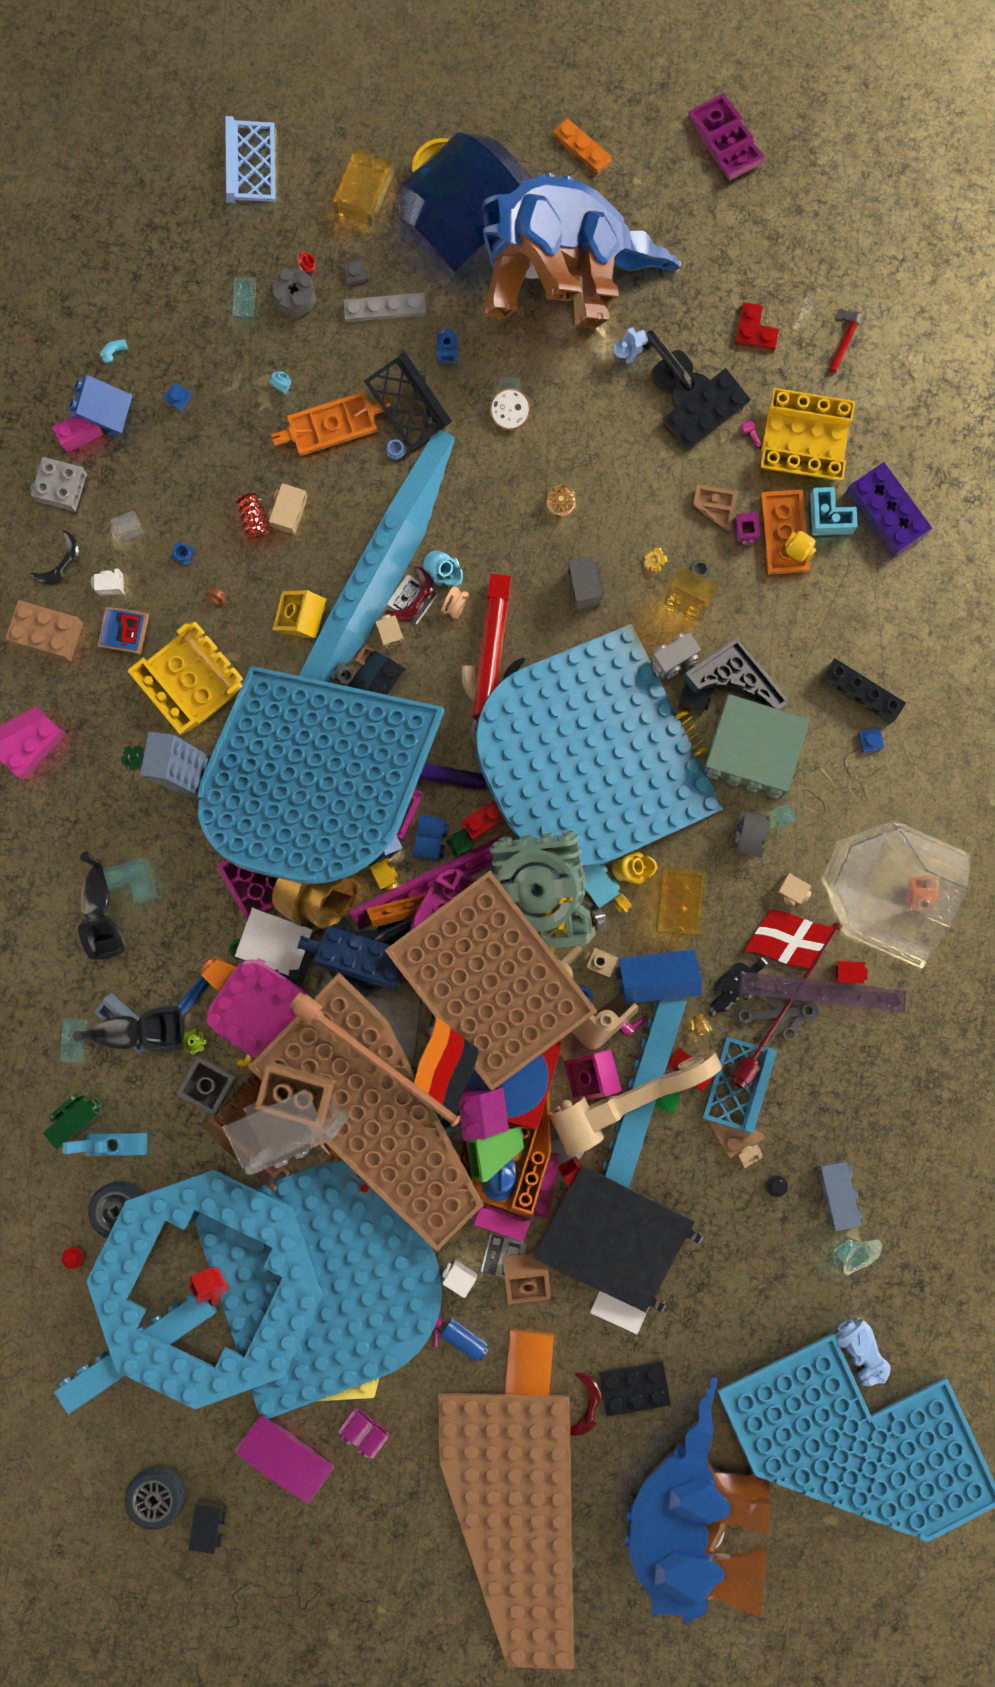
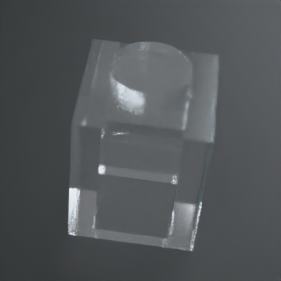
(127, 527)

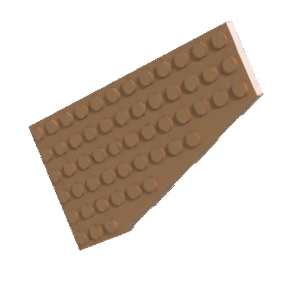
(391, 1133)
(512, 1496)

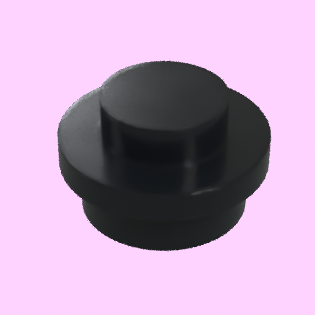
(776, 1186)

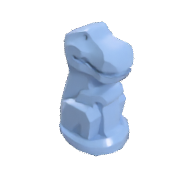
(862, 1347)

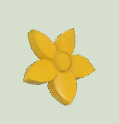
(245, 1063)

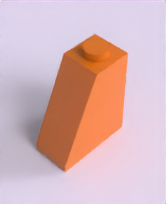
(217, 971)

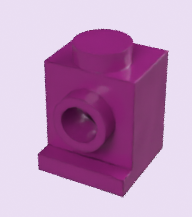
(750, 522)

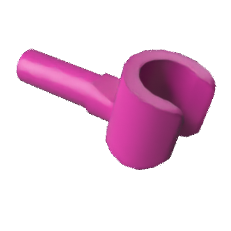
(749, 427)
(627, 1029)
(436, 1332)

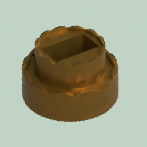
(315, 903)

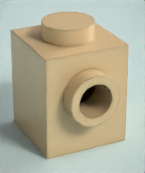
(794, 890)
(600, 962)

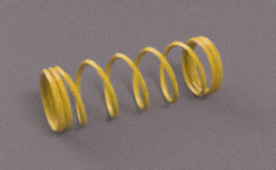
(701, 751)

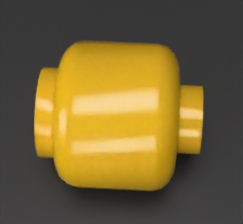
(800, 546)

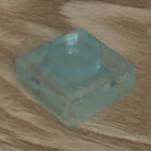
(509, 383)

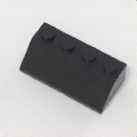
(378, 675)

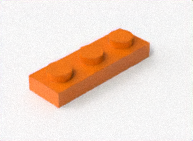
(582, 146)
(394, 911)

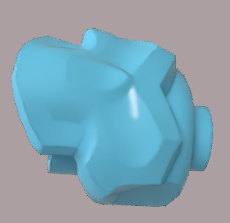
(443, 568)

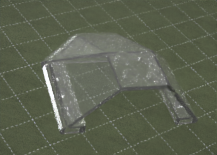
(897, 889)

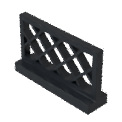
(422, 390)

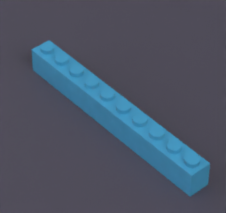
(651, 1065)

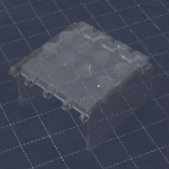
(282, 1131)

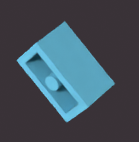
(599, 885)

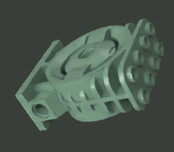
(563, 855)

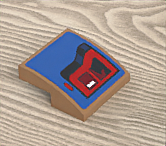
(123, 630)

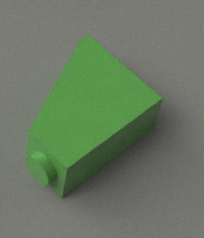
(492, 1153)

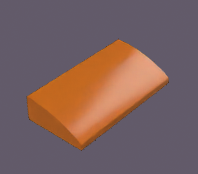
(529, 1363)

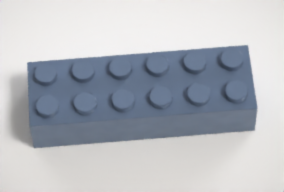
(174, 764)

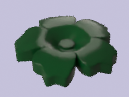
(133, 757)

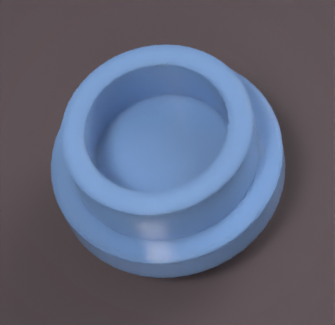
(395, 449)

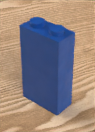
(659, 976)

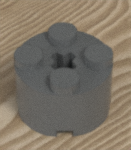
(294, 292)
(751, 833)

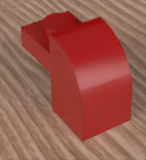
(208, 1286)

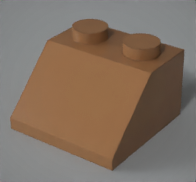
(525, 1279)

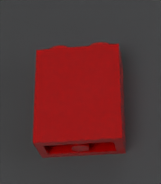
(483, 822)

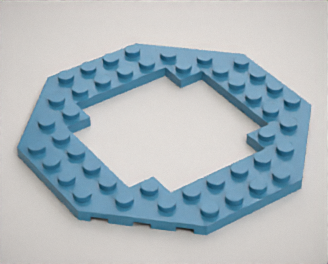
(166, 1366)

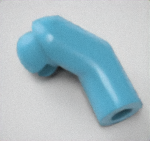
(110, 348)

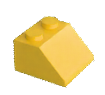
(299, 614)

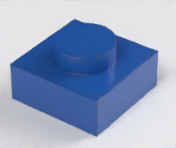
(177, 397)
(871, 740)

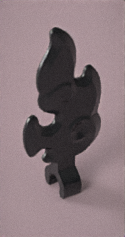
(729, 986)

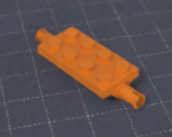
(331, 423)

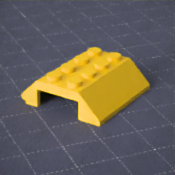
(188, 679)

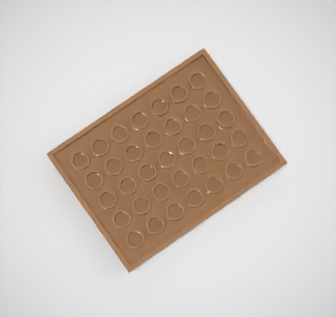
(491, 979)

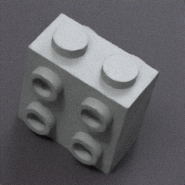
(58, 484)
(671, 658)

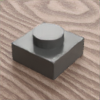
(355, 272)

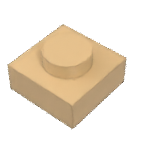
(750, 1155)

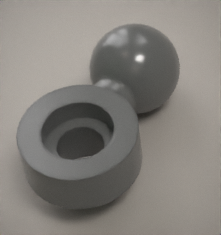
(598, 917)

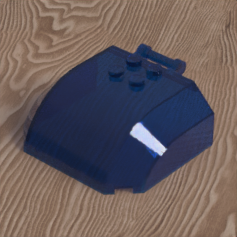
(446, 196)

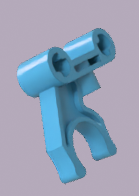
(98, 1144)

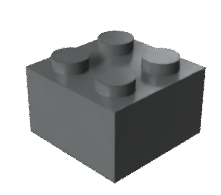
(584, 583)
(207, 1085)

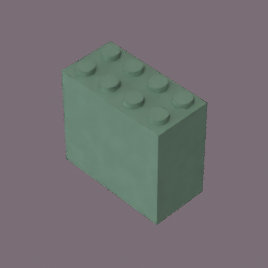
(755, 746)

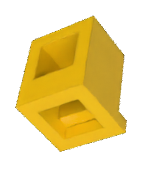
(384, 875)

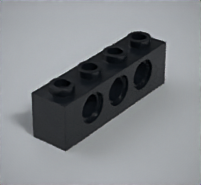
(862, 691)

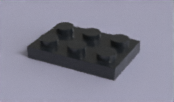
(634, 1388)

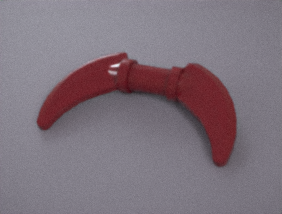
(412, 610)
(595, 1395)

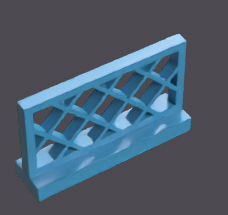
(758, 1090)

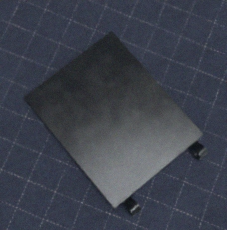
(615, 1239)

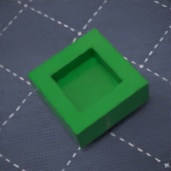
(668, 1102)

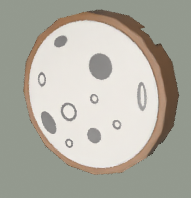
(510, 408)

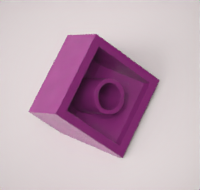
(483, 1113)

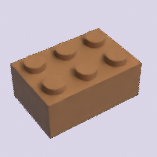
(44, 630)
(283, 1081)

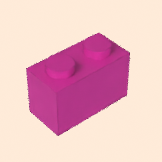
(76, 432)

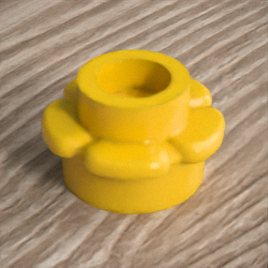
(621, 903)

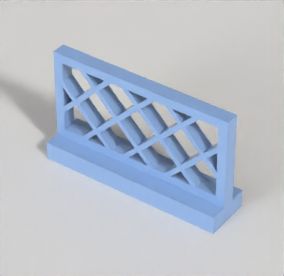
(232, 164)

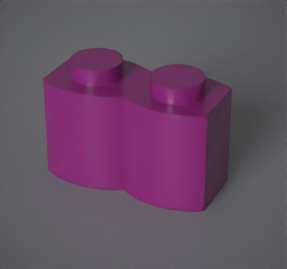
(363, 1433)

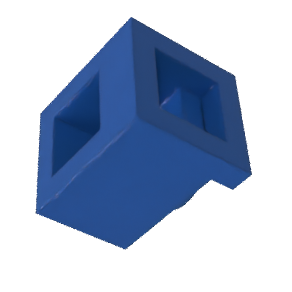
(449, 352)

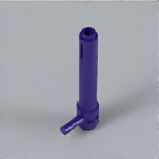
(453, 776)

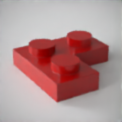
(750, 330)

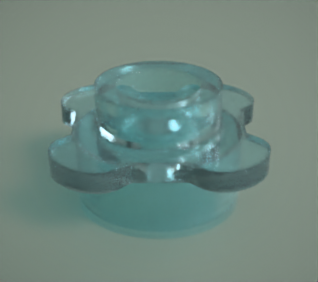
(790, 816)

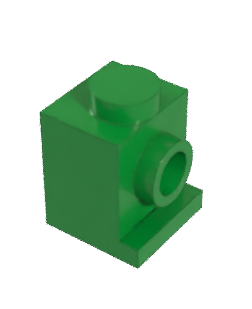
(459, 843)

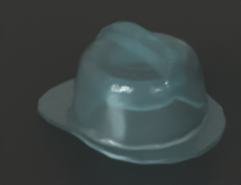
(857, 1255)

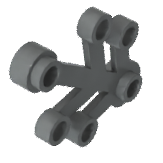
(764, 1014)

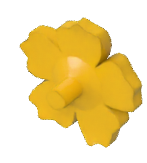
(654, 560)

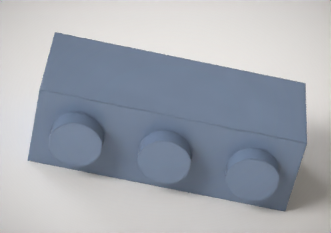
(840, 1195)

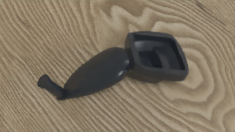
(99, 931)
(157, 1030)

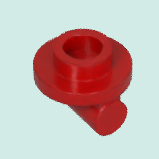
(306, 262)

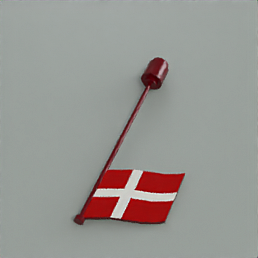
(791, 943)

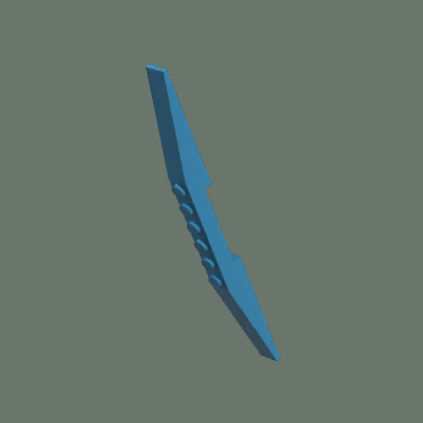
(381, 563)

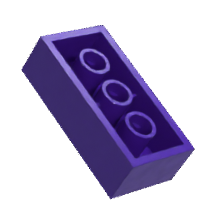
(885, 522)

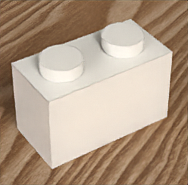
(458, 1278)

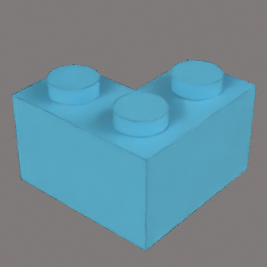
(826, 517)

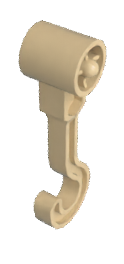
(581, 1124)

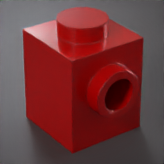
(850, 972)

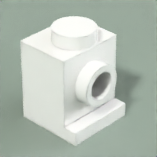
(108, 583)

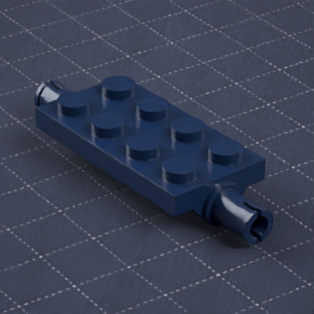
(354, 957)

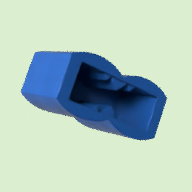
(429, 838)

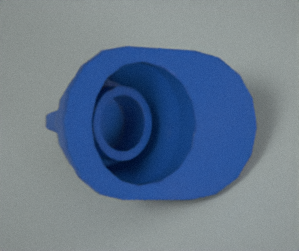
(501, 1184)

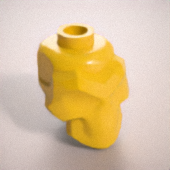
(633, 867)

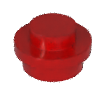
(72, 1258)

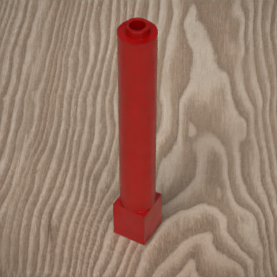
(492, 640)

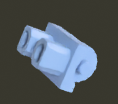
(630, 345)

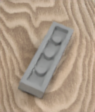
(384, 307)

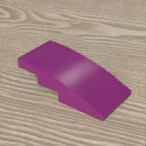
(726, 136)
(284, 1458)

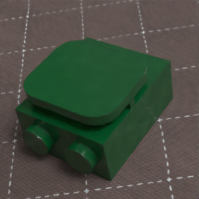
(73, 1119)

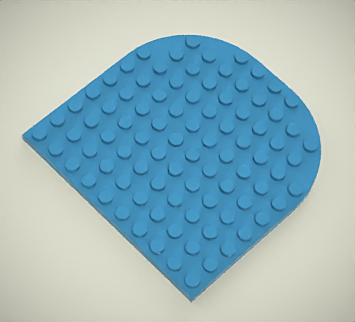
(592, 751)
(312, 776)
(374, 1281)

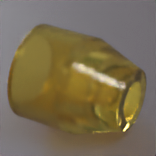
(701, 1025)

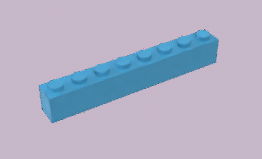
(103, 1374)

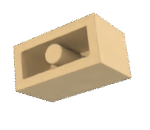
(287, 508)

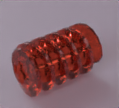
(251, 517)

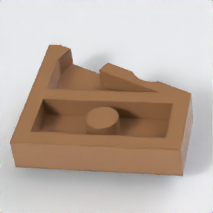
(716, 504)
(732, 1139)

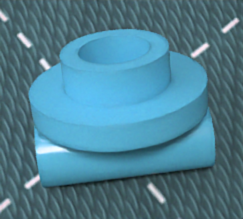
(280, 381)

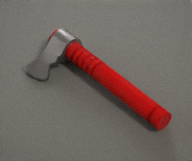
(854, 319)

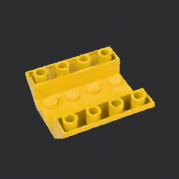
(806, 434)

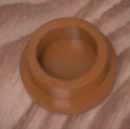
(215, 596)

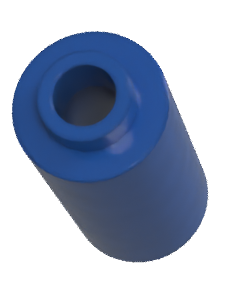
(464, 1340)

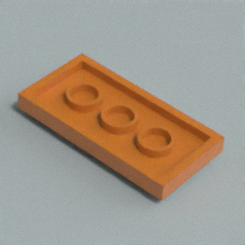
(781, 516)

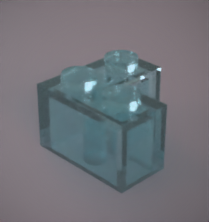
(137, 876)

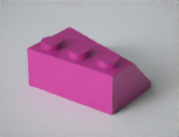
(28, 741)
(248, 888)

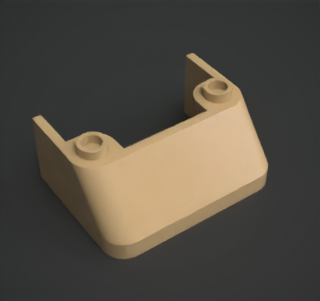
(597, 1029)

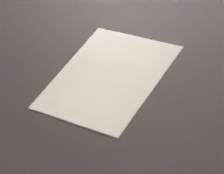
(272, 941)
(618, 1312)

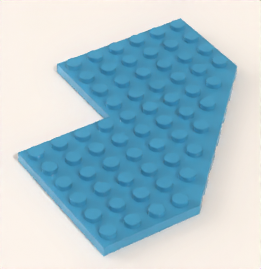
(898, 1467)

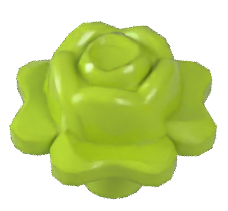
(194, 1041)

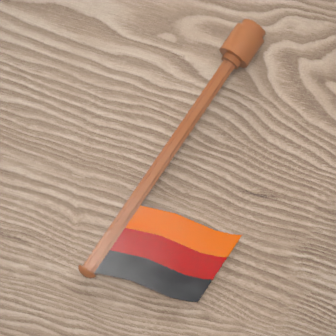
(441, 1070)

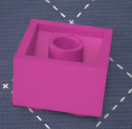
(593, 1075)

